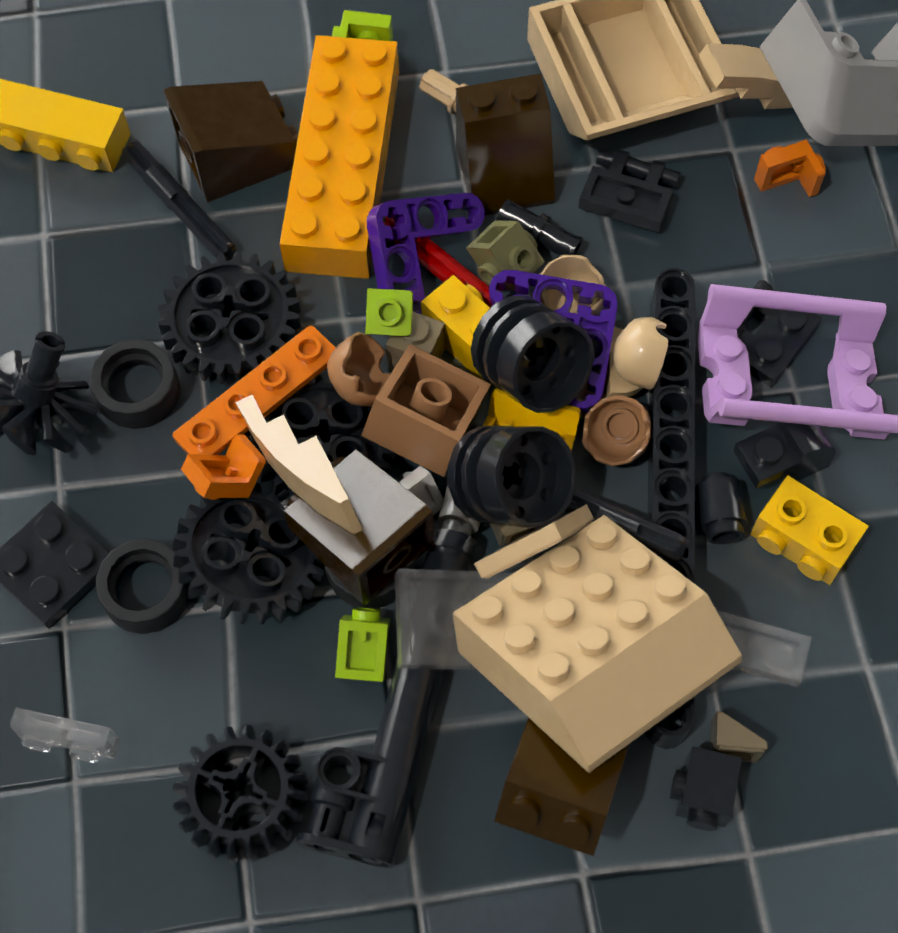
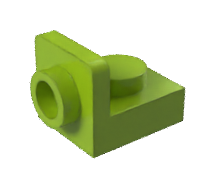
(364, 26)
(389, 312)
(362, 645)

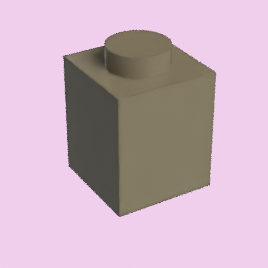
(426, 335)

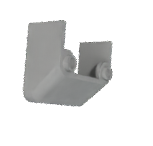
(831, 84)

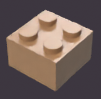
(425, 409)

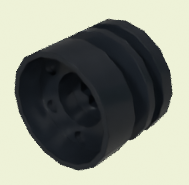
(532, 353)
(512, 475)

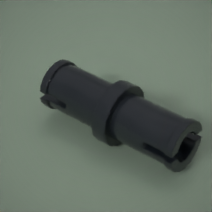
(542, 229)

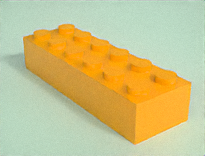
(340, 156)

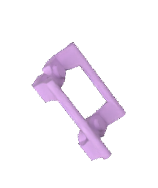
(849, 371)

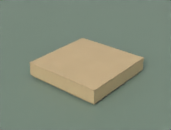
(534, 542)

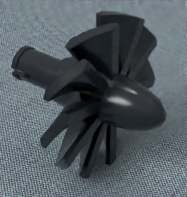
(33, 400)

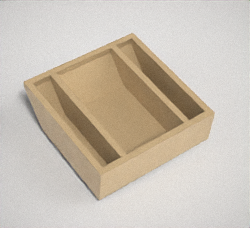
(623, 61)
(596, 641)

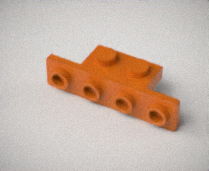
(270, 384)

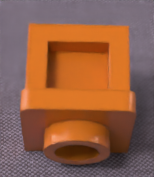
(789, 164)
(227, 474)

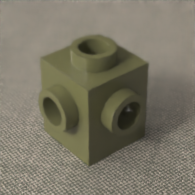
(504, 247)

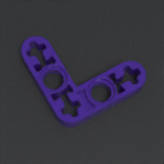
(409, 229)
(597, 327)

